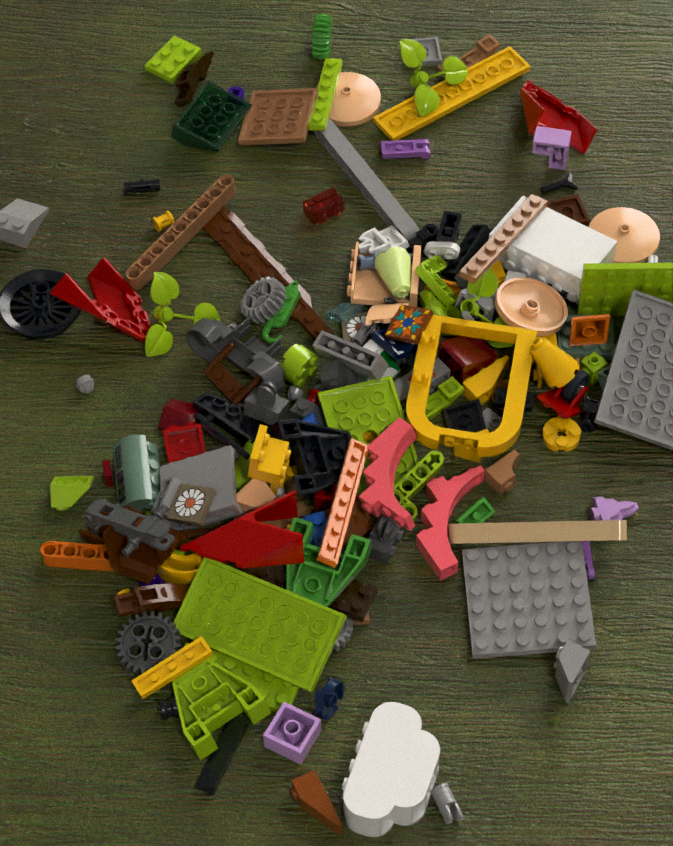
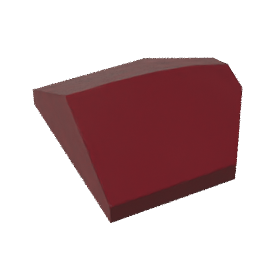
(177, 413)

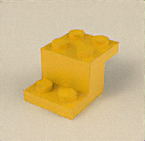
(269, 459)

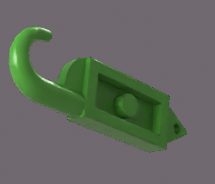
(282, 317)

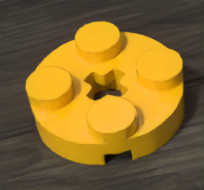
(567, 426)

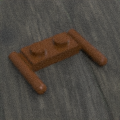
(226, 381)

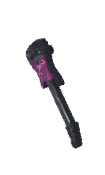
(213, 431)

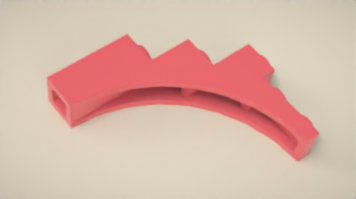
(385, 456)
(444, 496)

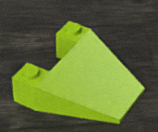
(210, 698)

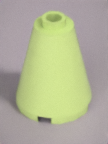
(395, 270)

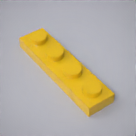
(172, 667)

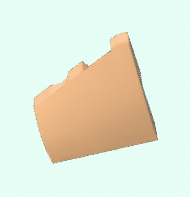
(382, 313)

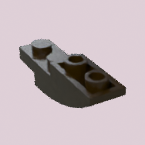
(188, 79)

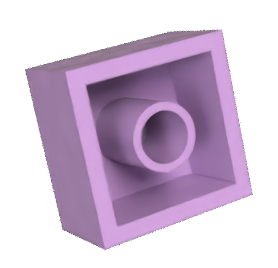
(292, 733)

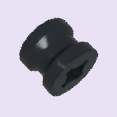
(169, 708)

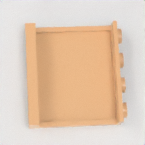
(370, 289)

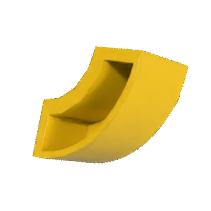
(180, 568)

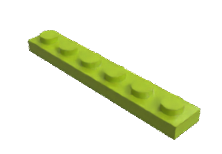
(326, 89)

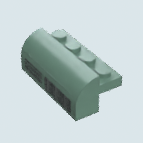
(136, 472)

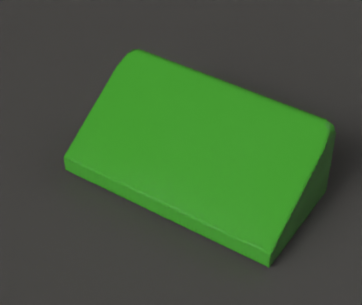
(477, 512)

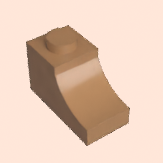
(501, 475)

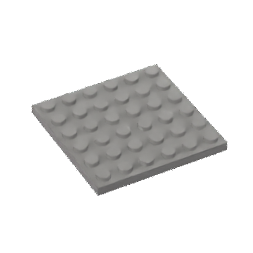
(527, 599)

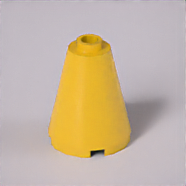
(553, 362)

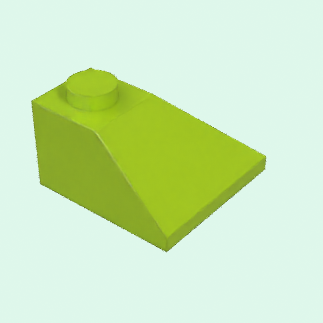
(68, 489)

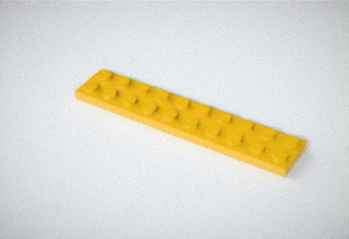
(480, 80)

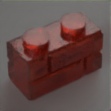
(323, 206)

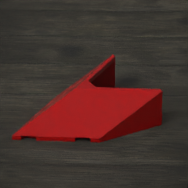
(547, 111)
(113, 303)
(252, 542)

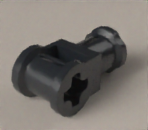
(423, 237)
(589, 413)

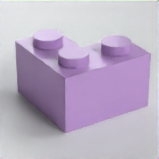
(554, 144)

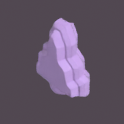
(611, 509)

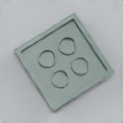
(605, 350)

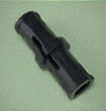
(142, 186)

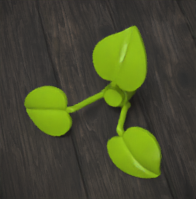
(427, 99)
(485, 287)
(162, 291)

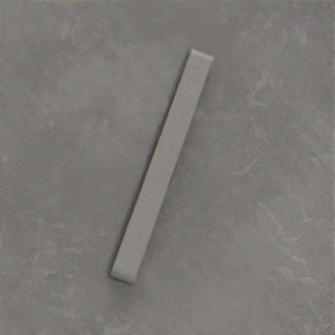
(366, 180)

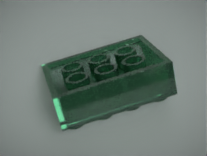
(210, 118)

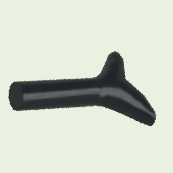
(567, 182)

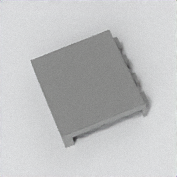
(211, 470)

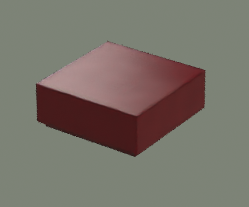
(107, 473)

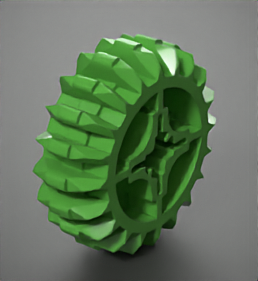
(322, 36)

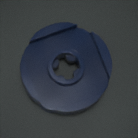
(328, 698)

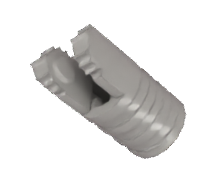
(446, 803)

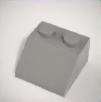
(570, 668)

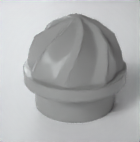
(85, 384)

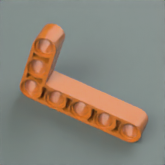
(79, 556)

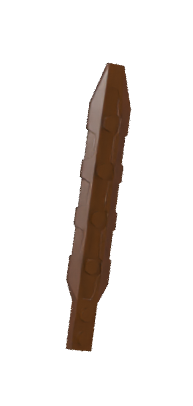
(258, 263)

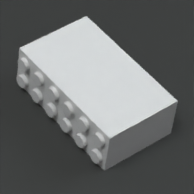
(555, 250)

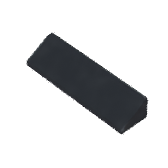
(471, 244)
(220, 759)

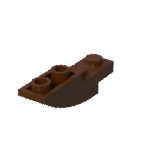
(151, 597)

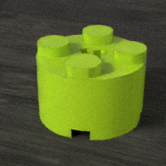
(299, 364)

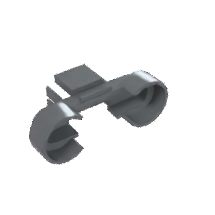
(210, 337)

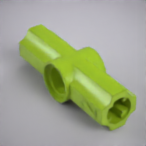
(429, 301)

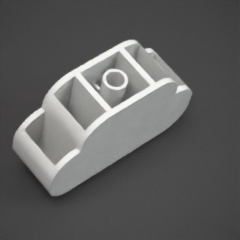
(391, 772)

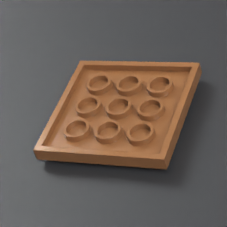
(278, 116)

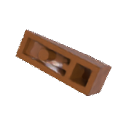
(314, 800)

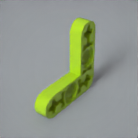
(429, 271)

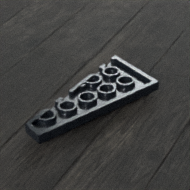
(229, 416)

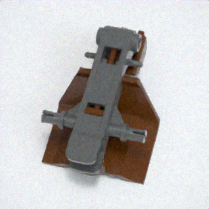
(133, 541)

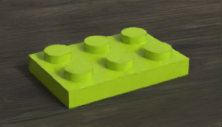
(172, 58)

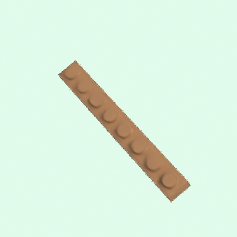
(503, 239)

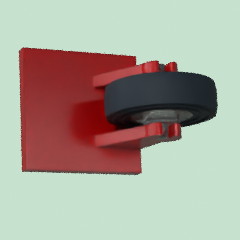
(571, 393)

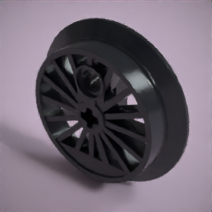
(36, 308)

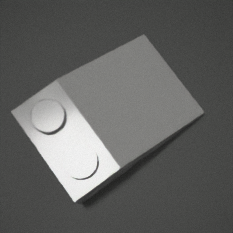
(21, 221)

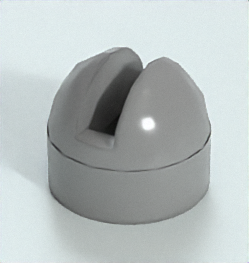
(294, 393)

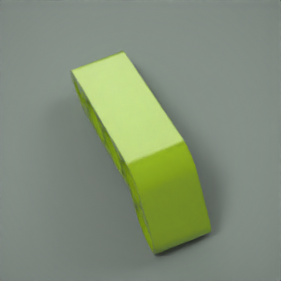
(417, 483)

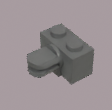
(335, 375)
(266, 404)
(384, 539)

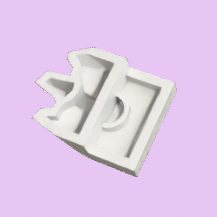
(377, 241)

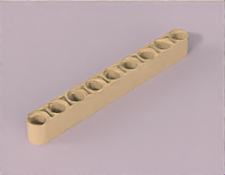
(537, 531)

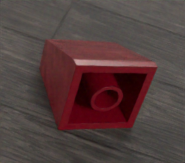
(466, 356)

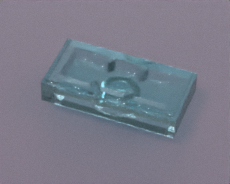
(344, 311)

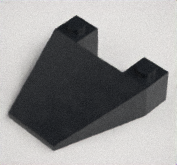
(316, 454)

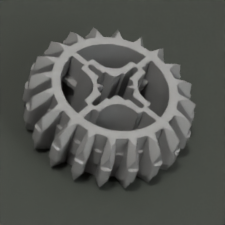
(263, 300)

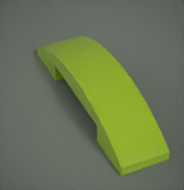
(444, 397)

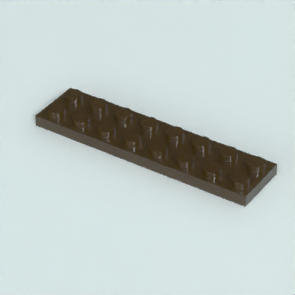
(352, 602)

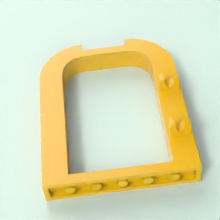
(509, 430)

